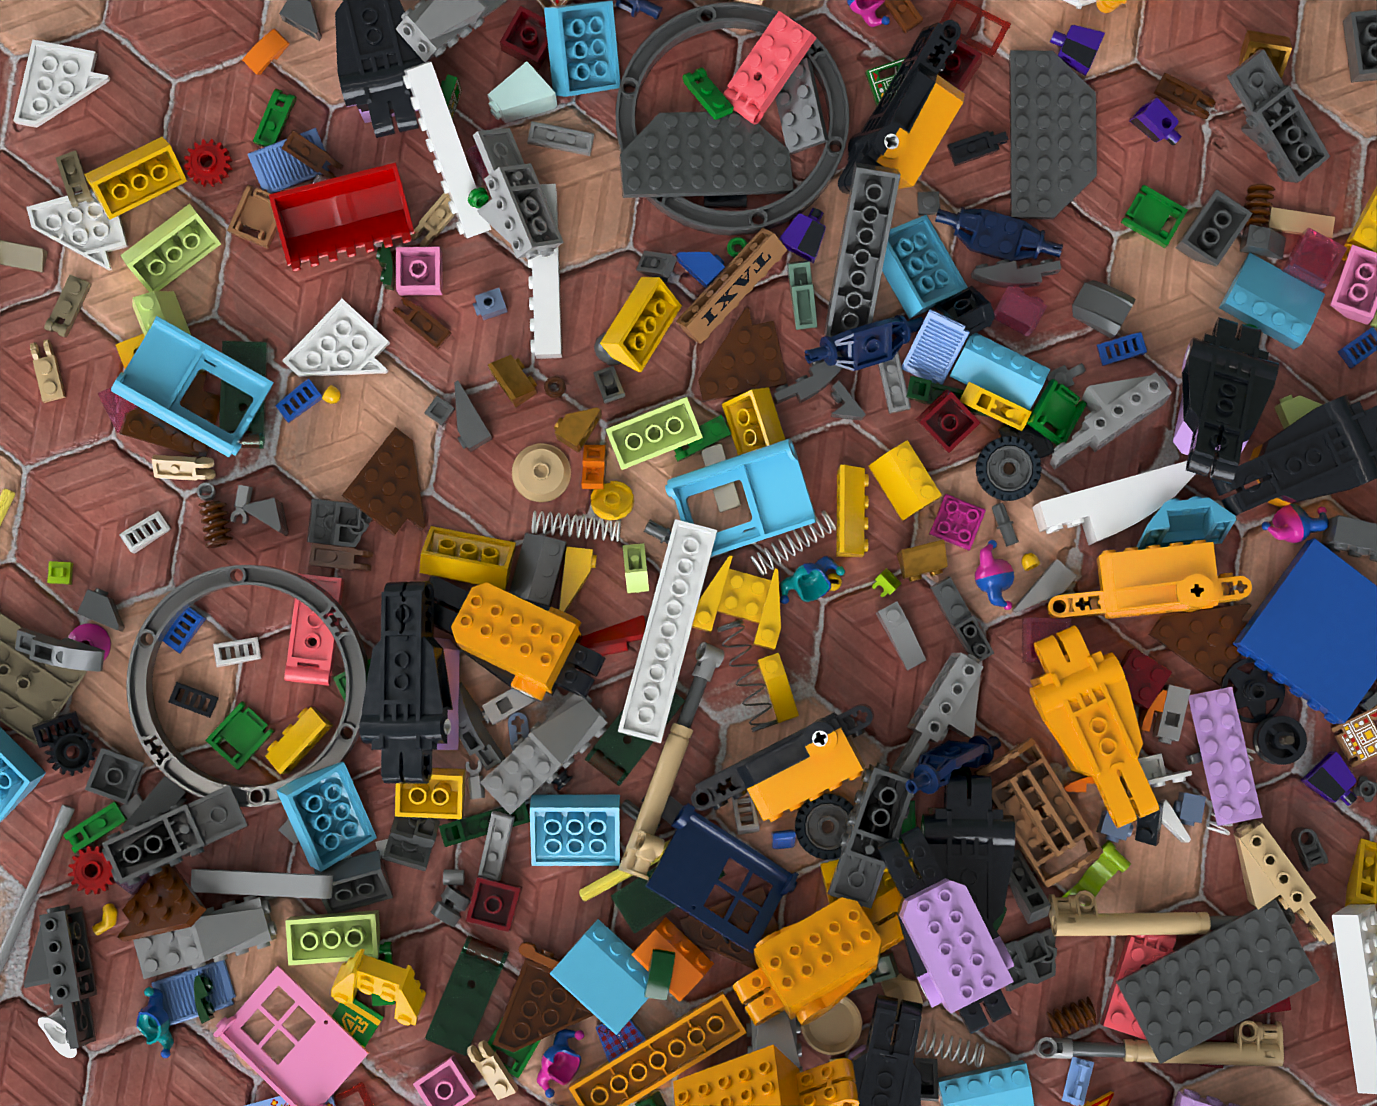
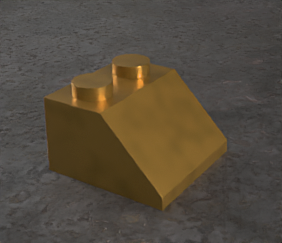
(1276, 47)
(513, 380)
(577, 427)
(922, 560)

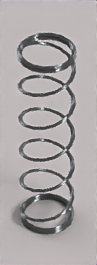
(738, 623)

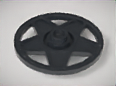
(1253, 691)

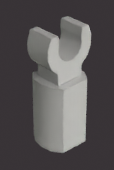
(242, 497)
(476, 789)

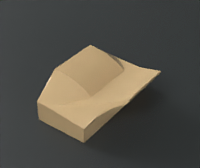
(902, 989)

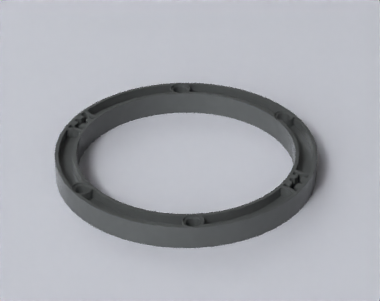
(755, 19)
(143, 658)

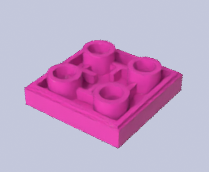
(957, 522)

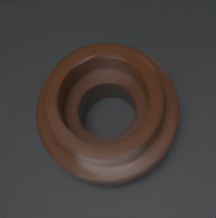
(554, 380)

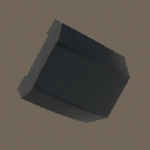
(969, 309)

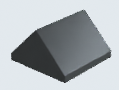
(270, 512)

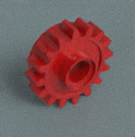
(203, 153)
(82, 872)

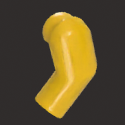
(108, 919)

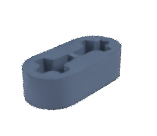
(513, 729)

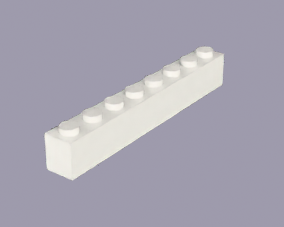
(445, 145)
(546, 294)

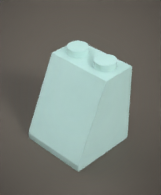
(521, 95)

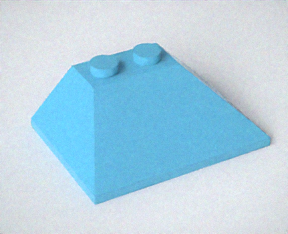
(1187, 522)

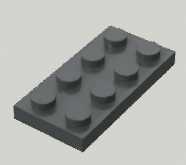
(801, 110)

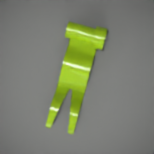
(1101, 871)

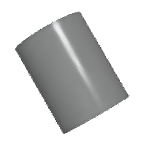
(453, 877)

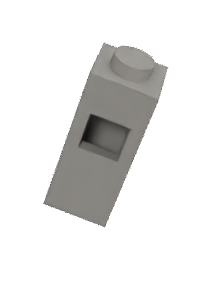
(505, 706)
(1170, 721)

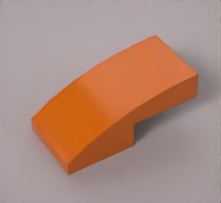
(265, 50)
(593, 467)
(1147, 715)
(1078, 785)

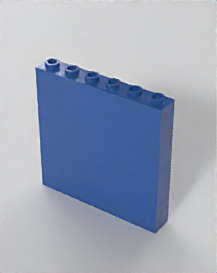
(1317, 632)

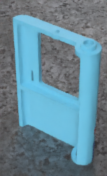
(164, 371)
(772, 488)

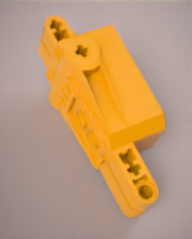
(1155, 583)
(1094, 721)
(819, 959)

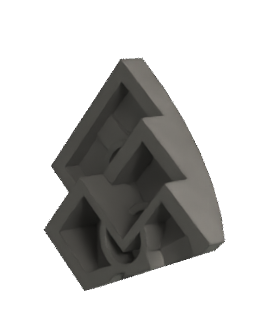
(336, 523)
(411, 841)
(1032, 958)

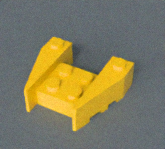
(744, 598)
(382, 979)

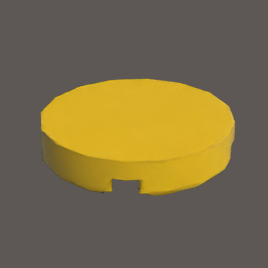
(613, 501)

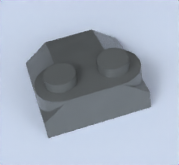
(114, 775)

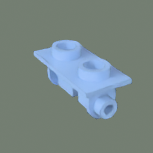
(1077, 1081)

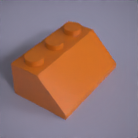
(689, 961)

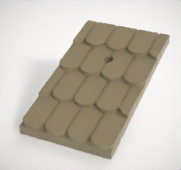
(28, 688)

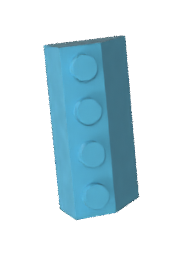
(1000, 371)

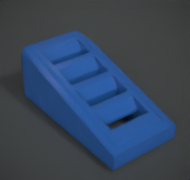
(1139, 341)
(1347, 355)
(294, 395)
(200, 619)
(783, 839)

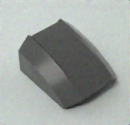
(1102, 307)

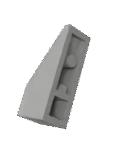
(1051, 583)
(901, 635)

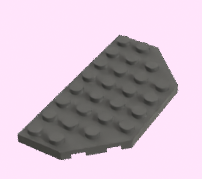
(1049, 134)
(704, 157)

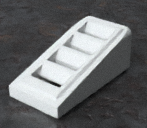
(134, 548)
(230, 661)
(1172, 822)

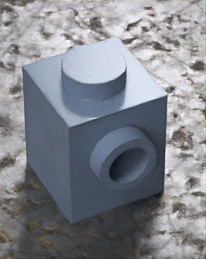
(490, 304)
(1189, 808)
(1113, 833)

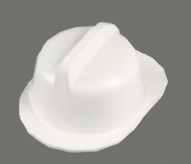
(56, 1029)

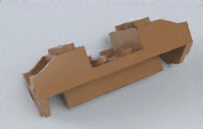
(1038, 835)

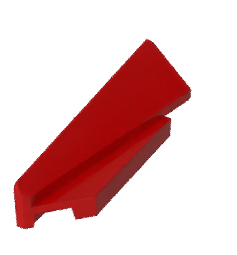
(615, 638)

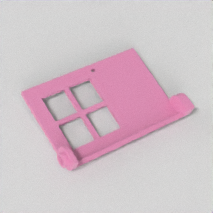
(316, 1062)

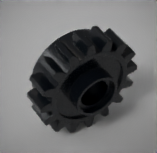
(62, 742)

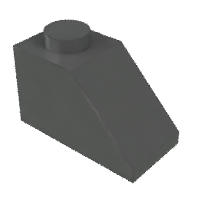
(301, 16)
(1262, 242)
(101, 609)

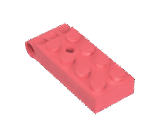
(775, 59)
(316, 662)
(1136, 951)

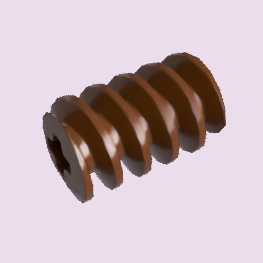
(1257, 203)
(215, 521)
(1072, 1017)

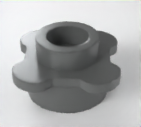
(1371, 786)

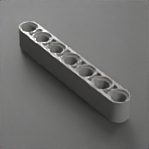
(262, 883)

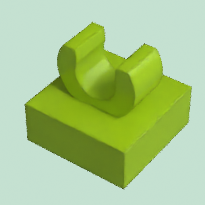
(60, 573)
(887, 581)

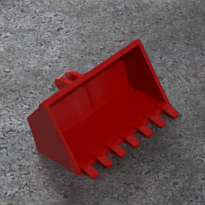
(342, 215)

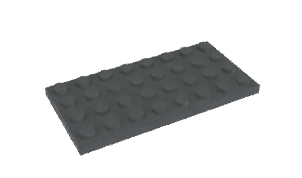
(1217, 981)

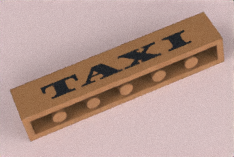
(731, 285)

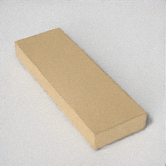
(1297, 222)

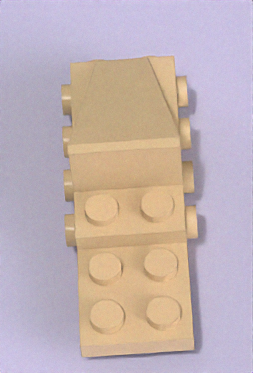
(1272, 876)

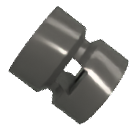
(447, 913)

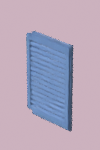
(279, 169)
(935, 348)
(179, 991)

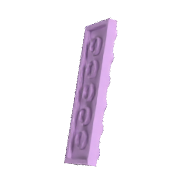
(1224, 756)

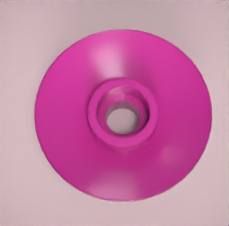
(94, 634)

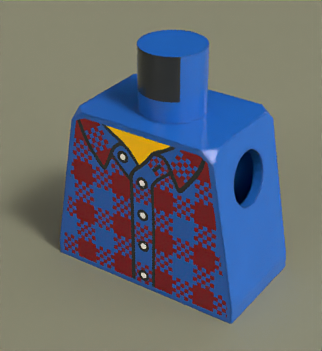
(626, 1039)

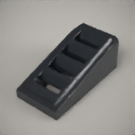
(213, 699)
(45, 724)

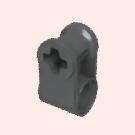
(1311, 851)

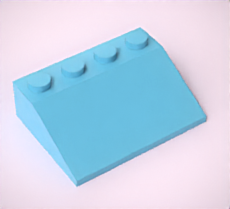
(582, 48)
(920, 267)
(1272, 301)
(17, 774)
(326, 815)
(575, 830)
(604, 976)
(989, 1086)

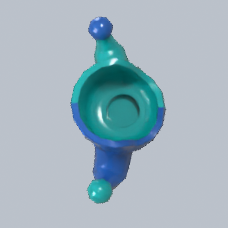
(810, 580)
(155, 1021)

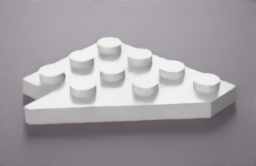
(54, 81)
(80, 228)
(339, 346)

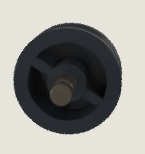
(1279, 740)

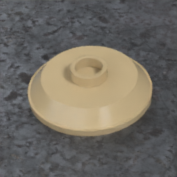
(541, 472)
(835, 1030)

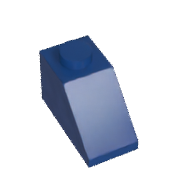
(701, 266)

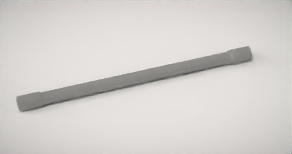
(61, 823)

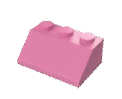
(1357, 286)

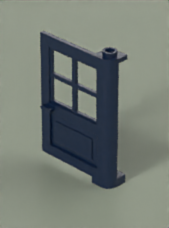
(693, 867)

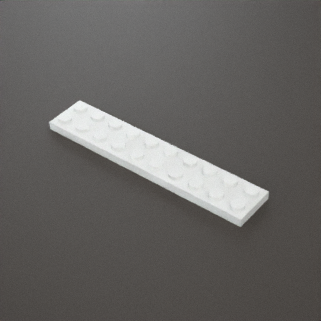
(667, 631)

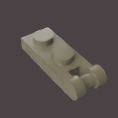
(74, 178)
(68, 306)

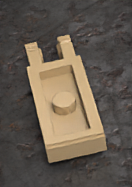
(434, 220)
(47, 373)
(182, 467)
(492, 1070)

